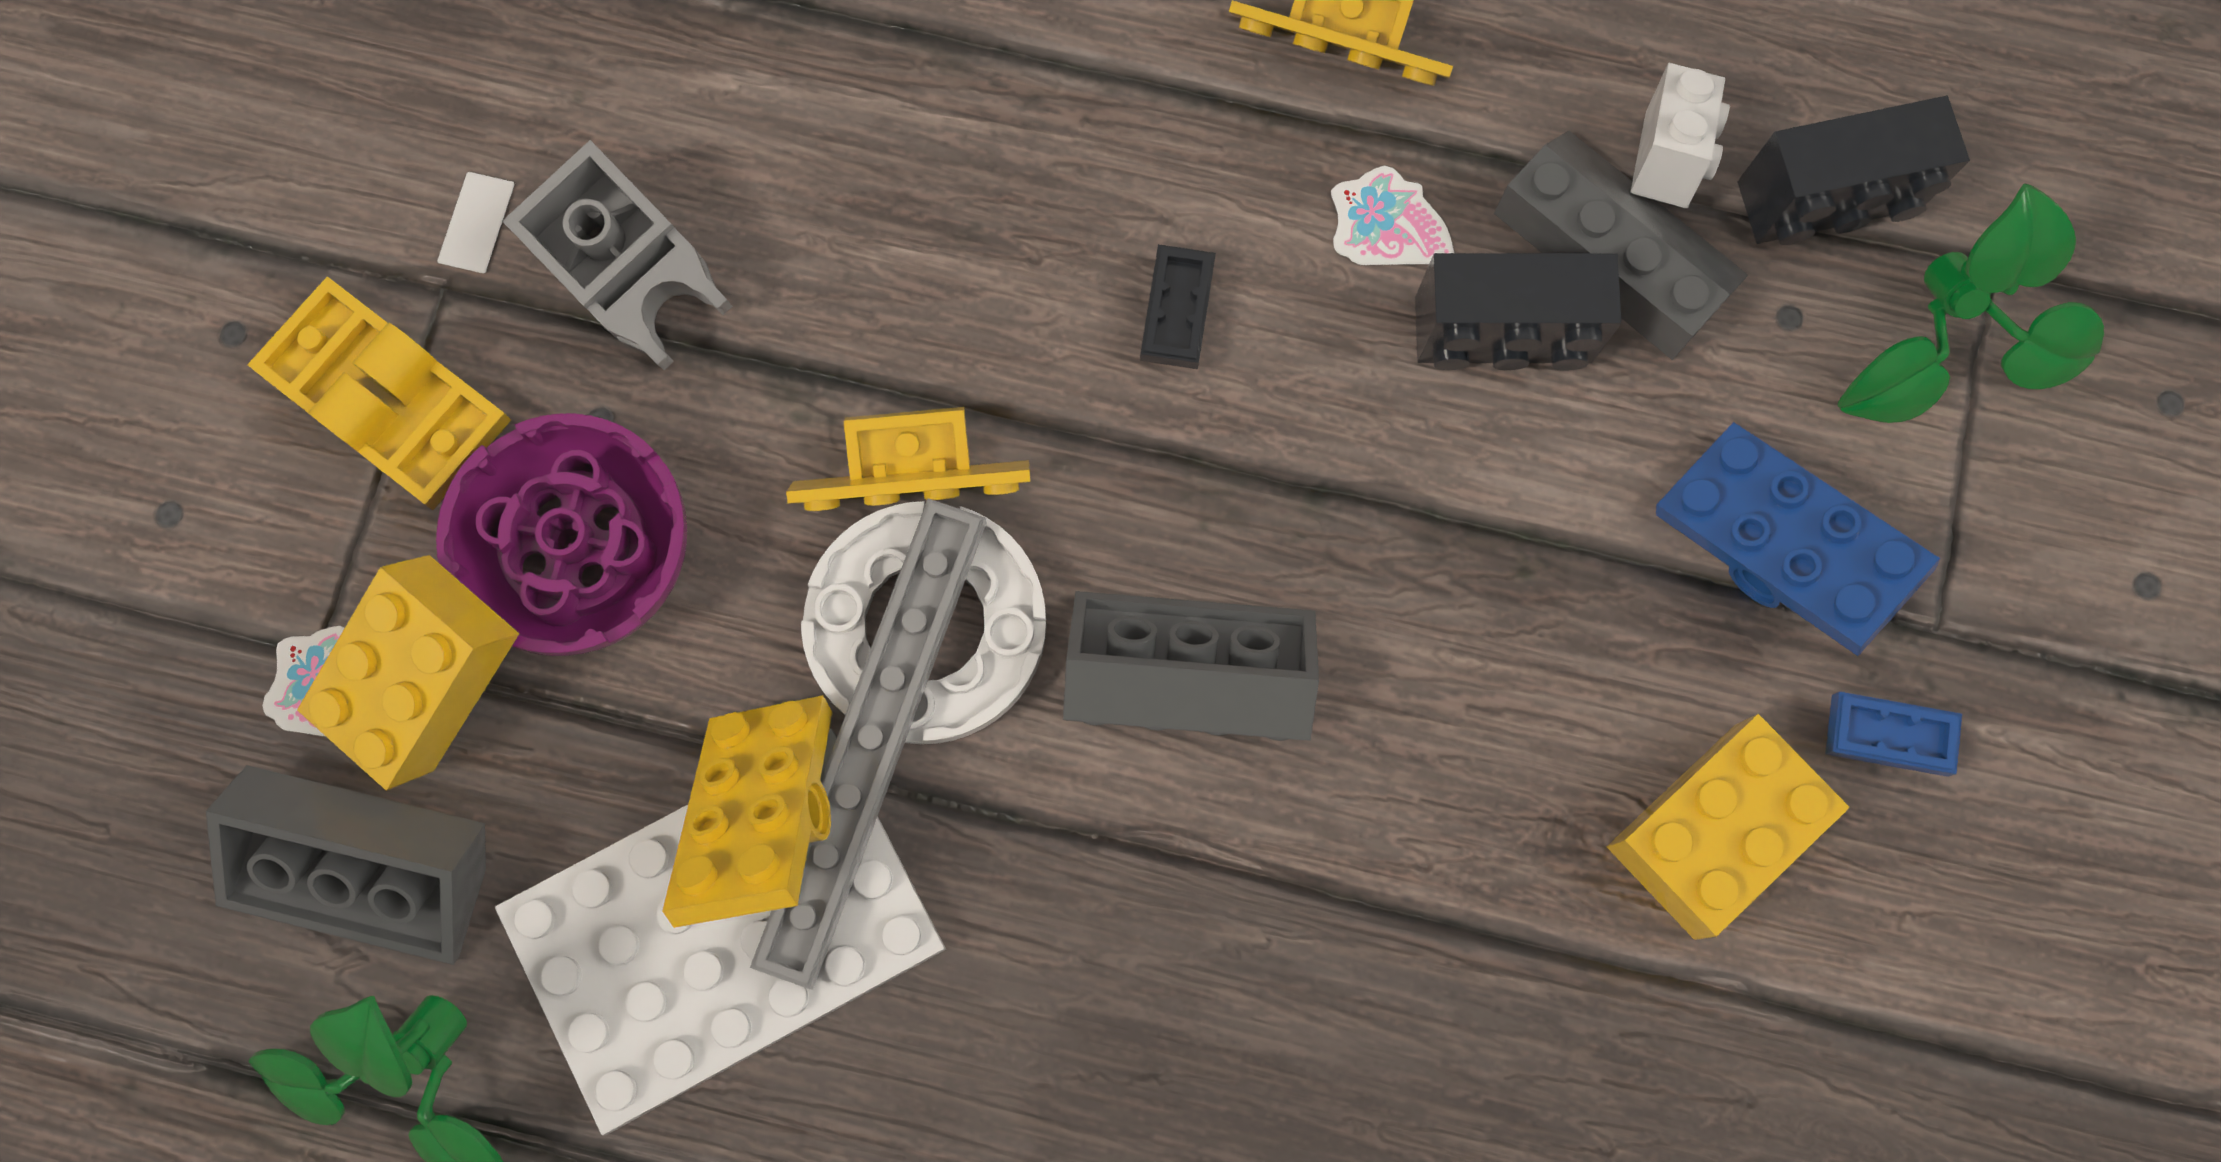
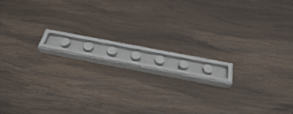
(873, 737)

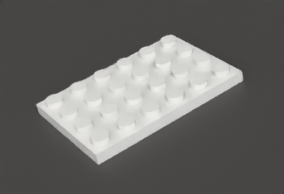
(669, 1007)

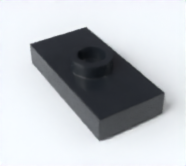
(1177, 306)

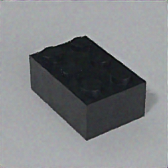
(1852, 171)
(1517, 309)

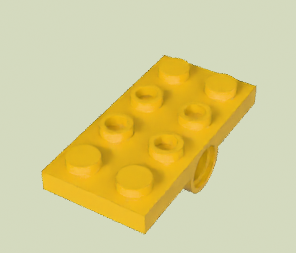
(378, 391)
(752, 813)

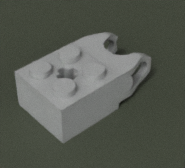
(624, 269)

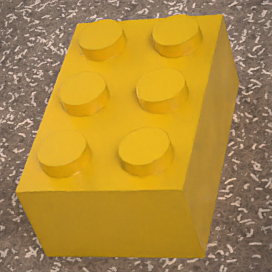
(407, 671)
(1727, 828)

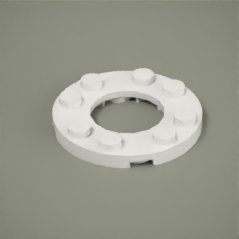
(993, 677)

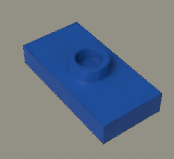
(1894, 734)

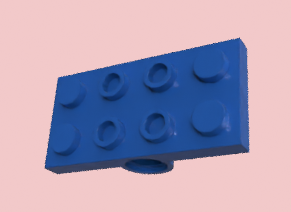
(1796, 539)

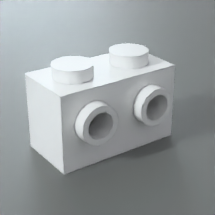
(1680, 136)

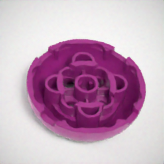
(494, 525)

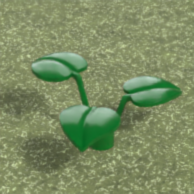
(2022, 248)
(364, 1048)

